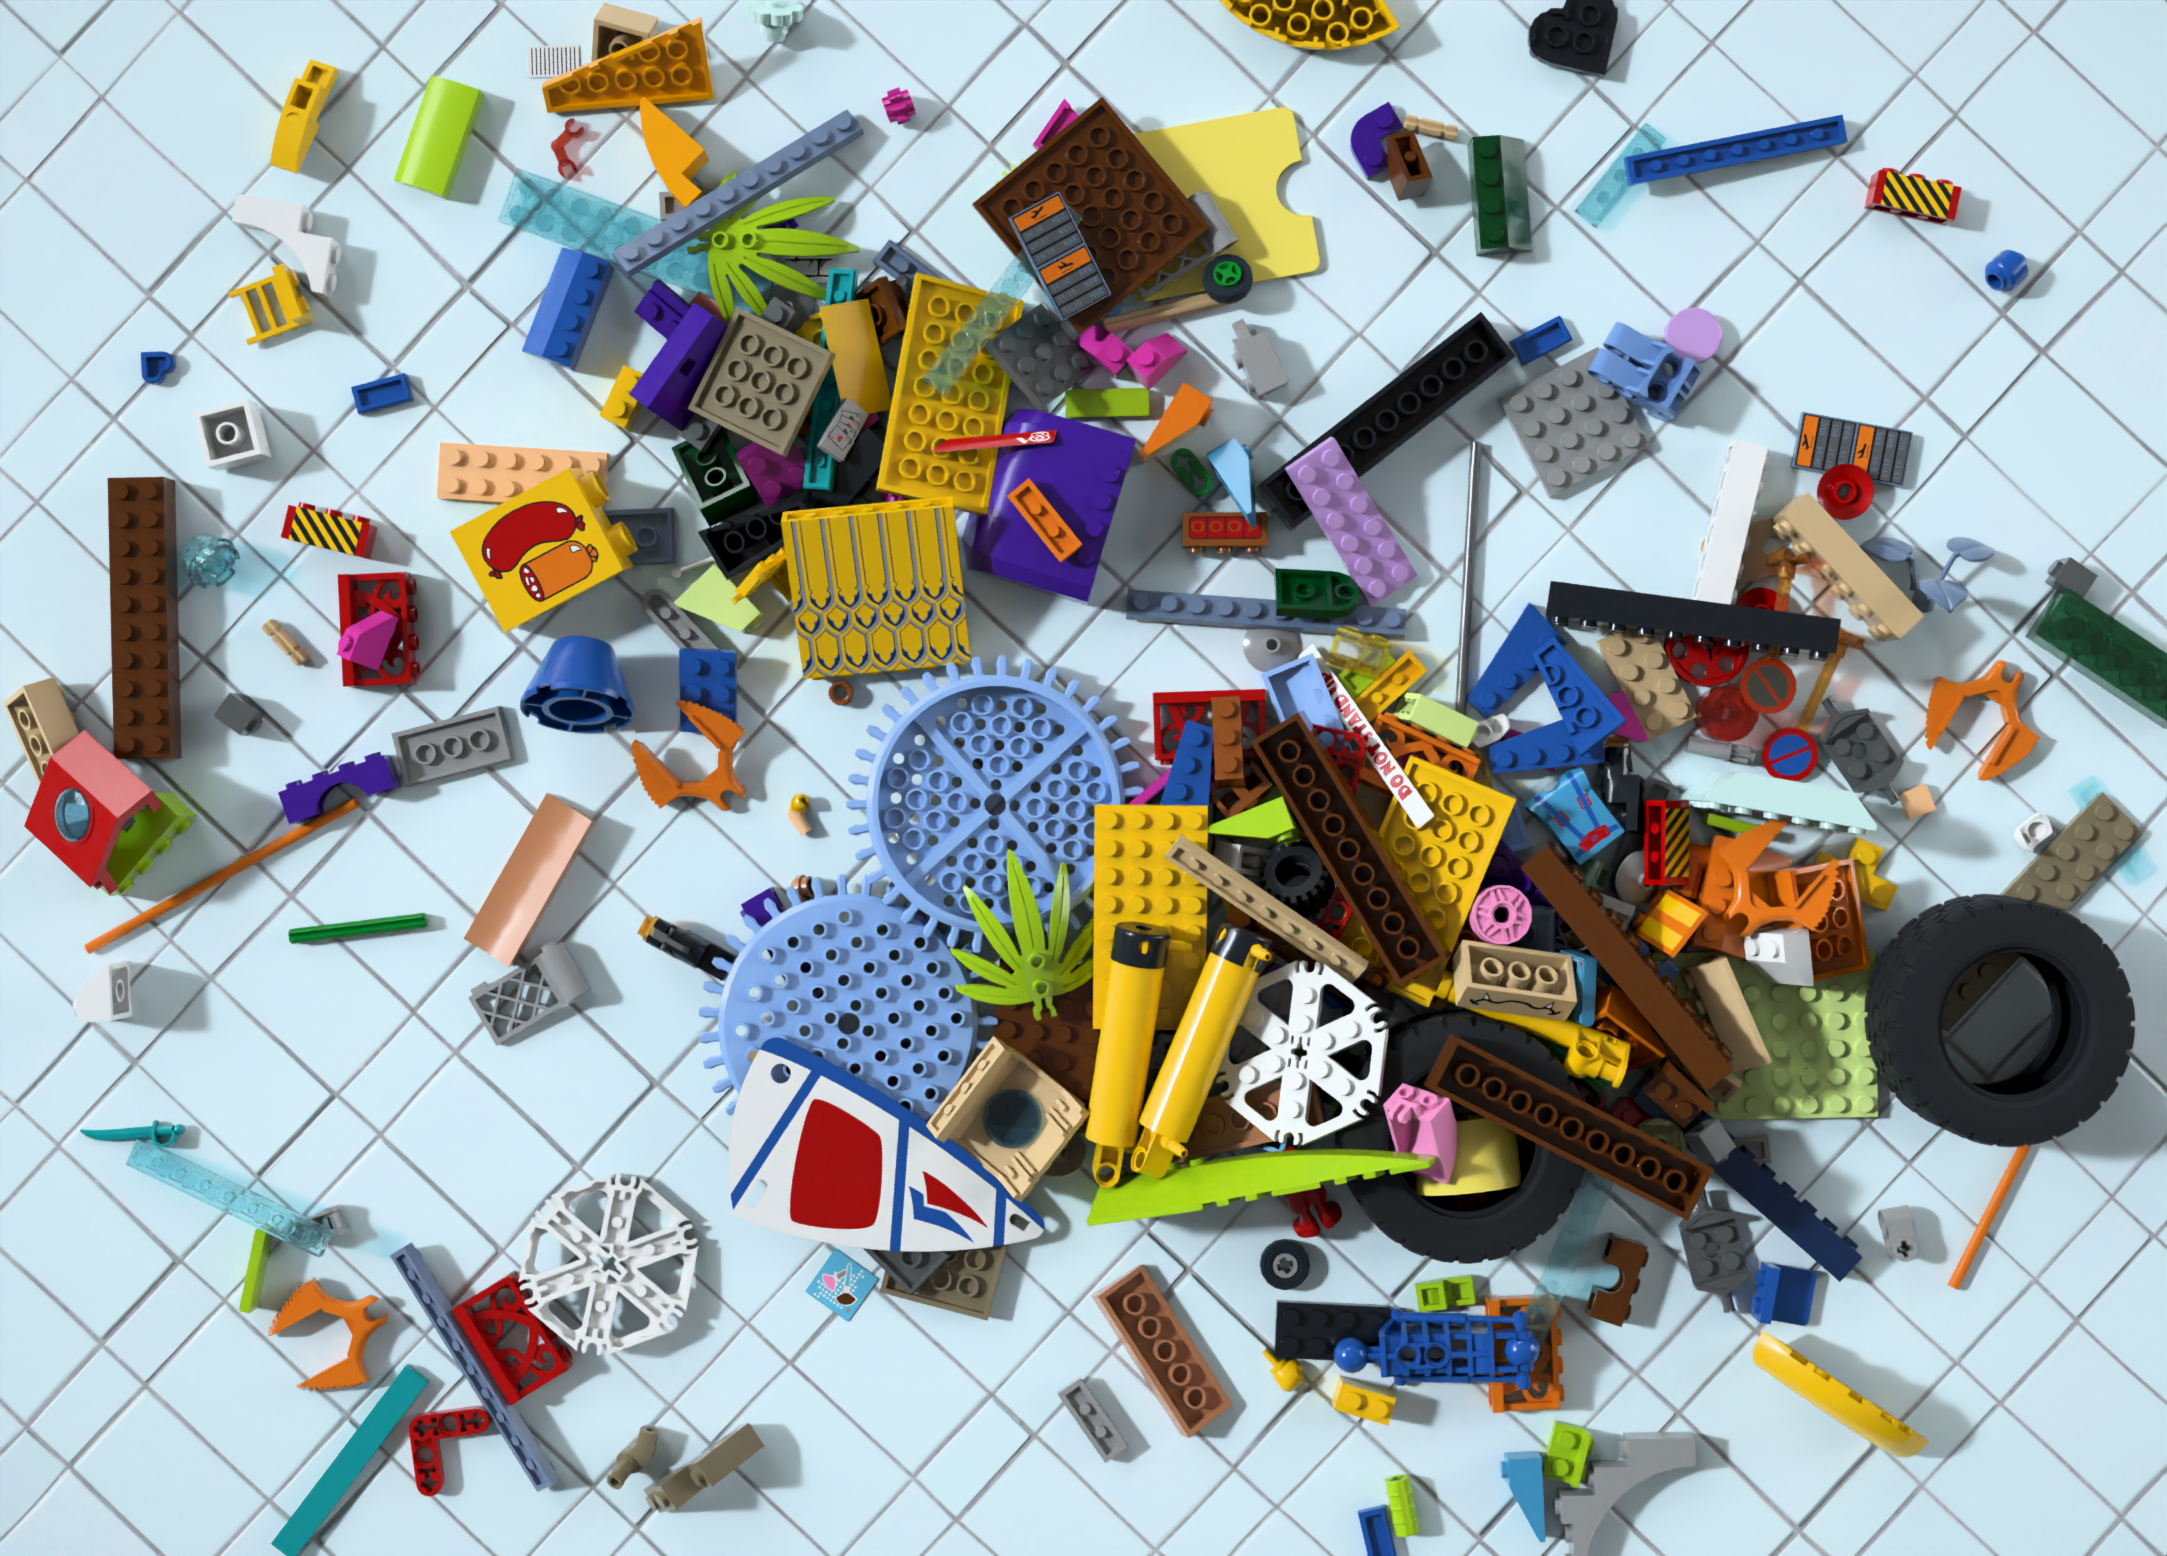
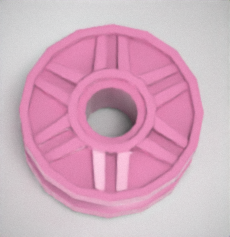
(1517, 916)

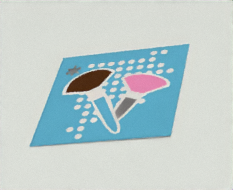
(841, 1285)

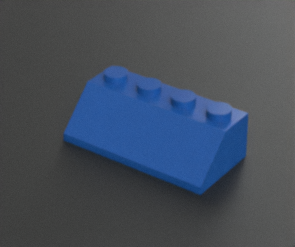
(568, 308)

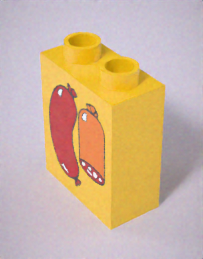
(545, 547)

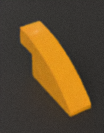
(672, 154)

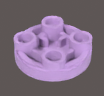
(1693, 334)

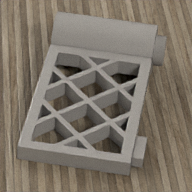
(1215, 241)
(556, 968)

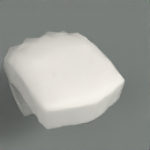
(1491, 731)
(2032, 832)

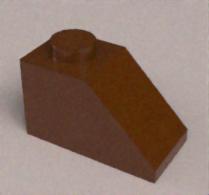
(1407, 166)

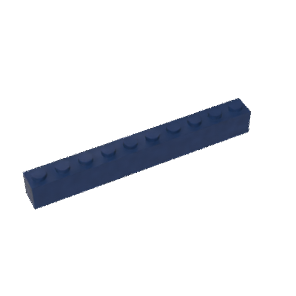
(1771, 1198)

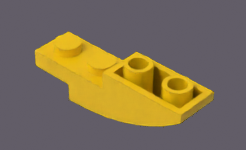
(300, 114)

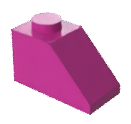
(1105, 349)
(1154, 359)
(368, 640)
(1632, 728)

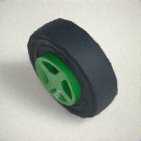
(1223, 269)

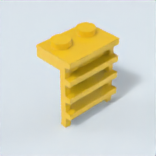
(290, 298)
(773, 570)

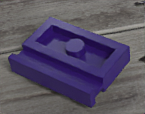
(662, 308)

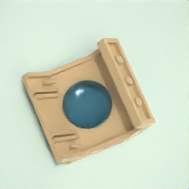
(1009, 1117)

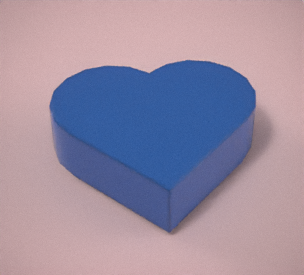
(156, 366)

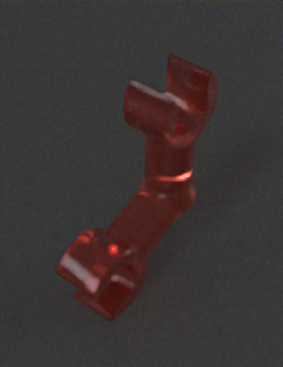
(558, 146)

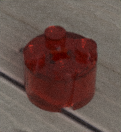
(1710, 711)

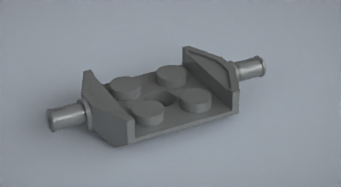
(1879, 762)
(1727, 1268)

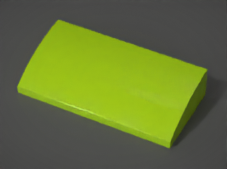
(439, 136)

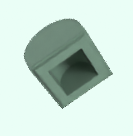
(1596, 874)

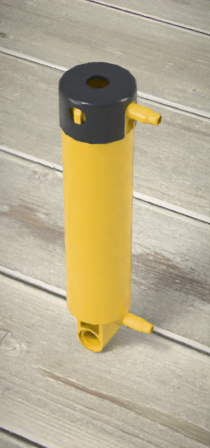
(1126, 1042)
(1199, 1046)

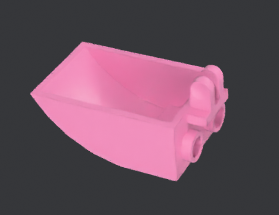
(1424, 1125)

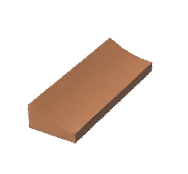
(530, 880)
(1162, 1351)

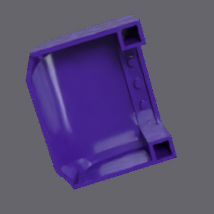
(1079, 479)

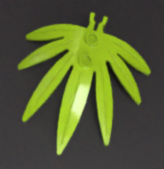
(740, 243)
(1036, 969)

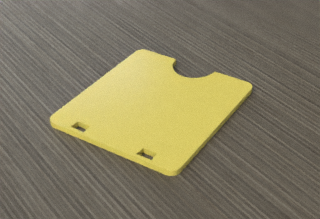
(1240, 167)

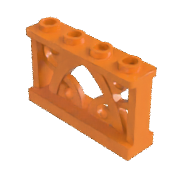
(1422, 743)
(1548, 1355)

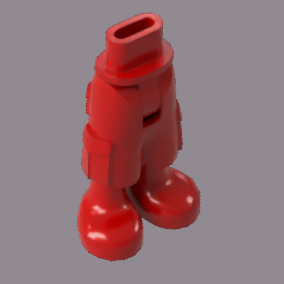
(1305, 1224)

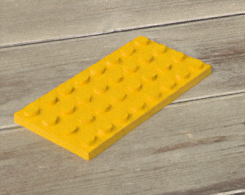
(925, 419)
(1439, 860)
(1142, 886)

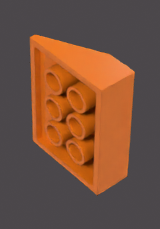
(1717, 893)
(1839, 940)

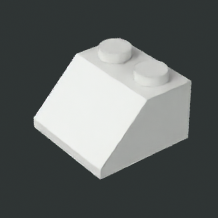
(1781, 955)
(105, 995)

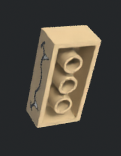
(1514, 980)

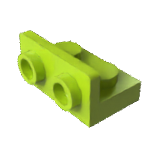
(1567, 1453)

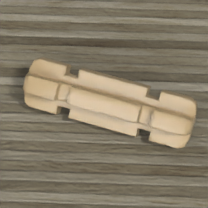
(1430, 127)
(285, 642)

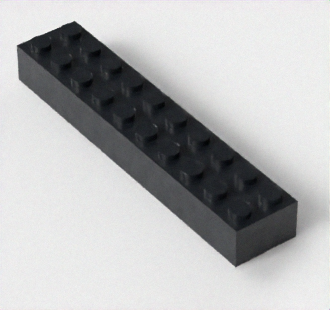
(1400, 409)
(1693, 619)

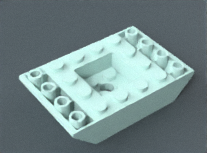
(1780, 798)

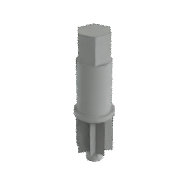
(1719, 750)

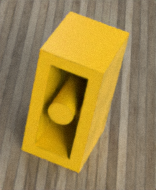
(621, 407)
(1363, 1400)

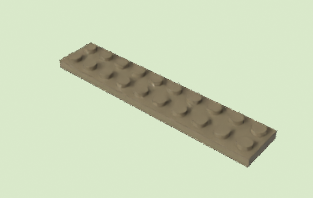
(2051, 878)

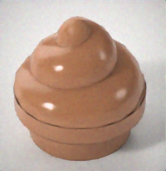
(803, 886)

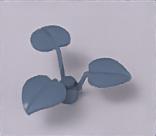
(1928, 591)

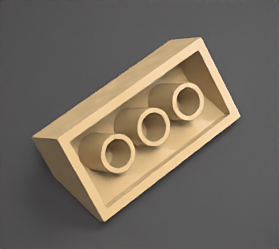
(41, 722)
(1726, 1010)

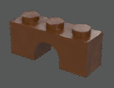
(1613, 1302)

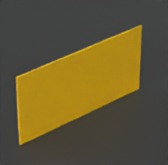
(857, 353)

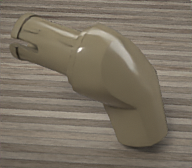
(634, 1456)

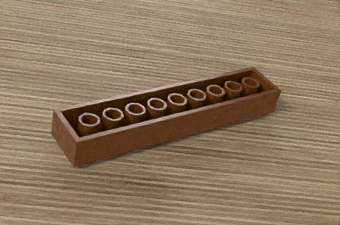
(144, 618)
(1351, 848)
(1627, 964)
(1568, 1127)

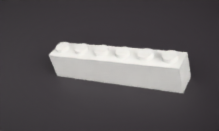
(1730, 522)

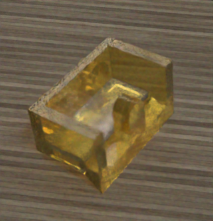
(1358, 653)

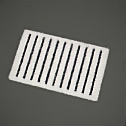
(552, 60)

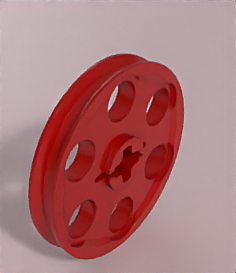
(1695, 655)

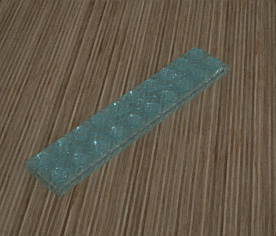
(603, 226)

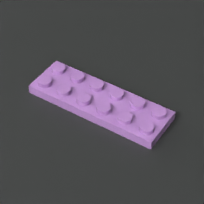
(1351, 521)

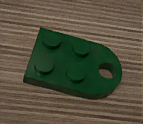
(1314, 593)

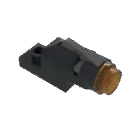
(1617, 784)
(684, 945)

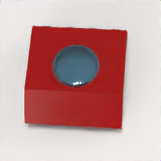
(84, 806)

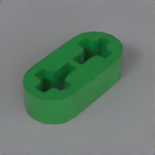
(1196, 467)

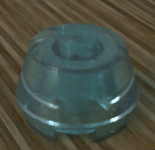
(209, 560)

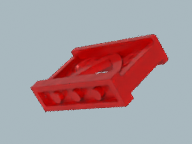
(351, 599)
(1180, 700)
(508, 1376)

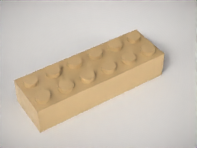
(1846, 569)

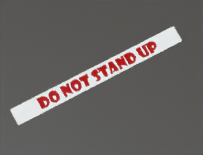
(1376, 750)

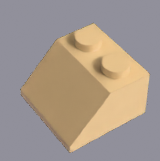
(620, 28)

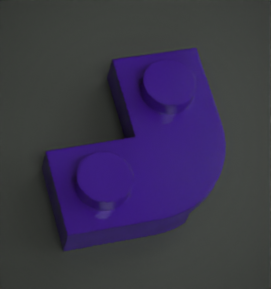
(1366, 139)

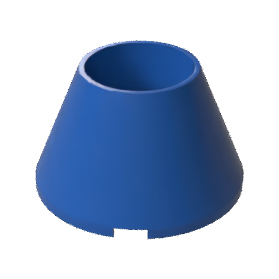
(579, 688)

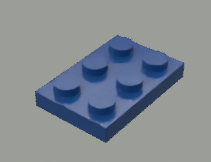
(708, 680)

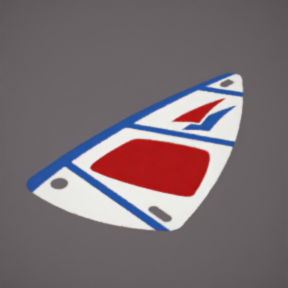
(858, 1165)

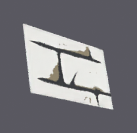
(813, 267)

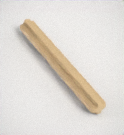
(1160, 313)

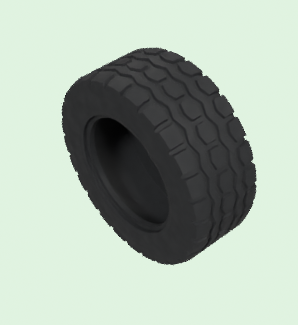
(2085, 1037)
(1512, 1214)

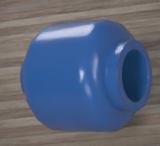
(2006, 270)

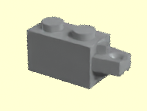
(1258, 360)

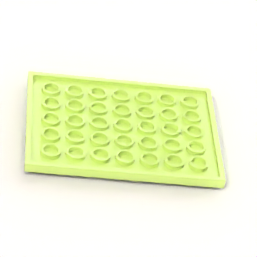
(1812, 1039)

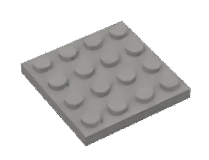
(1571, 424)

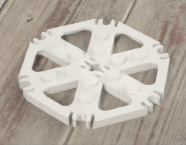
(1314, 1067)
(603, 1289)

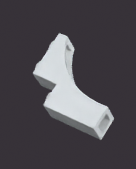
(290, 224)

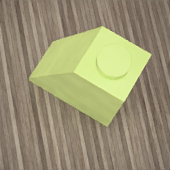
(712, 599)
(1435, 719)

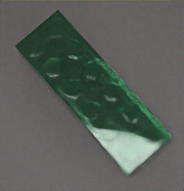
(2104, 652)

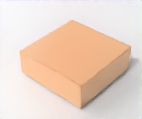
(1916, 801)

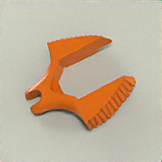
(2015, 738)
(666, 787)
(1806, 910)
(310, 1299)

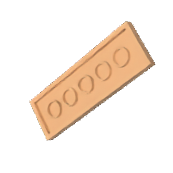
(504, 472)

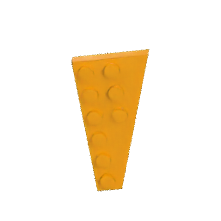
(660, 68)

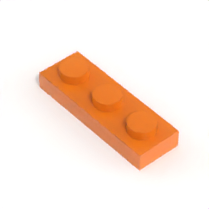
(1045, 520)

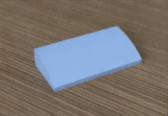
(1299, 688)

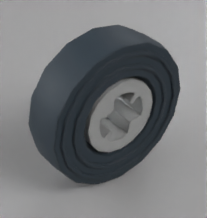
(1290, 1251)

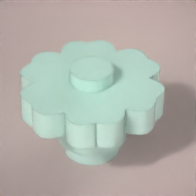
(774, 16)

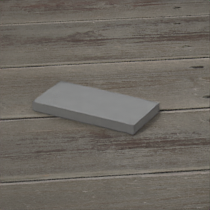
(453, 746)

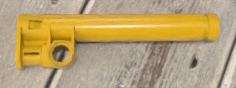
(1587, 1051)

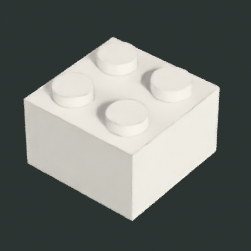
(232, 435)

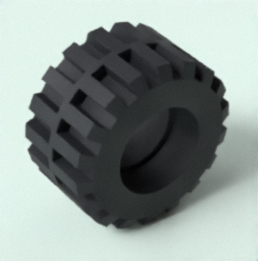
(1292, 862)

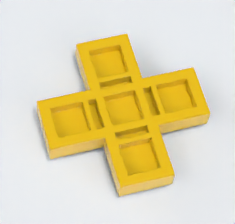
(1871, 888)

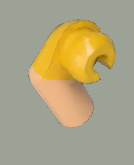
(797, 812)

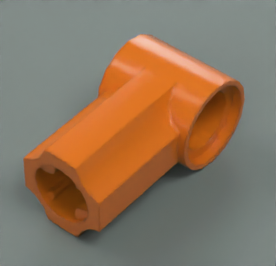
(1698, 861)

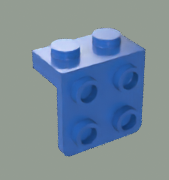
(1783, 1294)

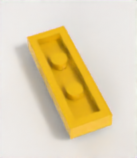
(1390, 686)

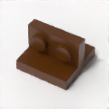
(887, 309)
(1677, 1093)

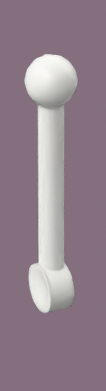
(677, 572)

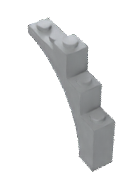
(1643, 1456)

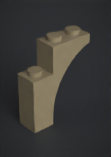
(703, 1470)

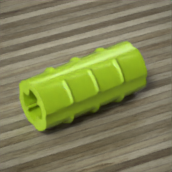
(1402, 1505)

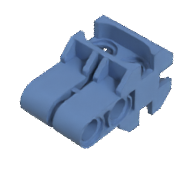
(1635, 363)

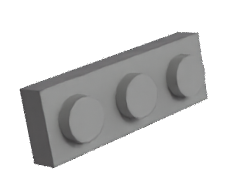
(1092, 1419)

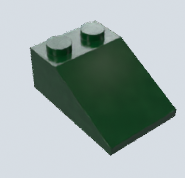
(716, 479)

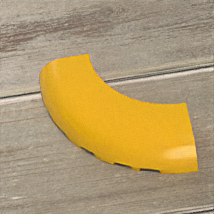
(1316, 22)
(1836, 1398)

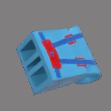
(1575, 816)

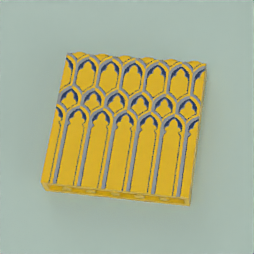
(877, 587)

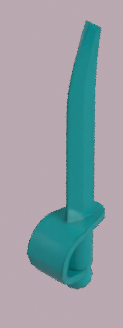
(154, 1132)

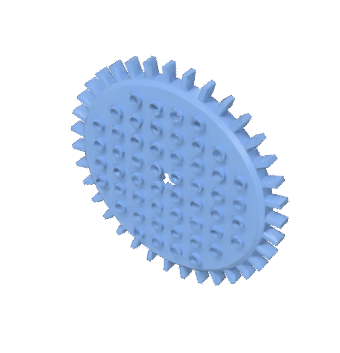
(982, 695)
(865, 916)

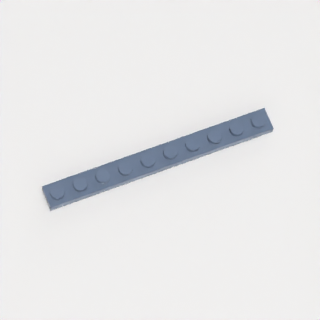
(737, 193)
(1255, 614)
(505, 1416)

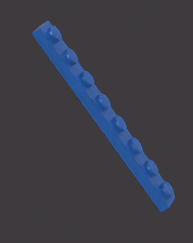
(1735, 150)

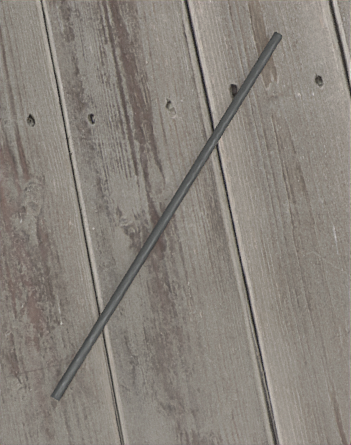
(1467, 585)

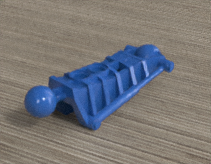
(1519, 1349)

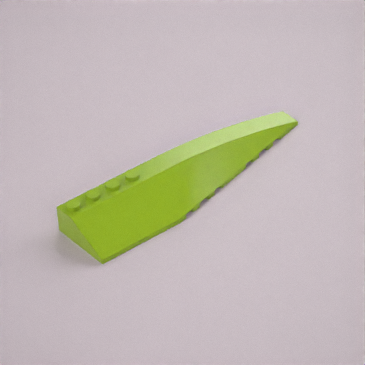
(1225, 1180)

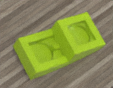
(1445, 1292)

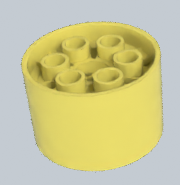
(1483, 1162)

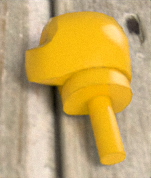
(1286, 1374)

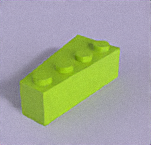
(147, 839)

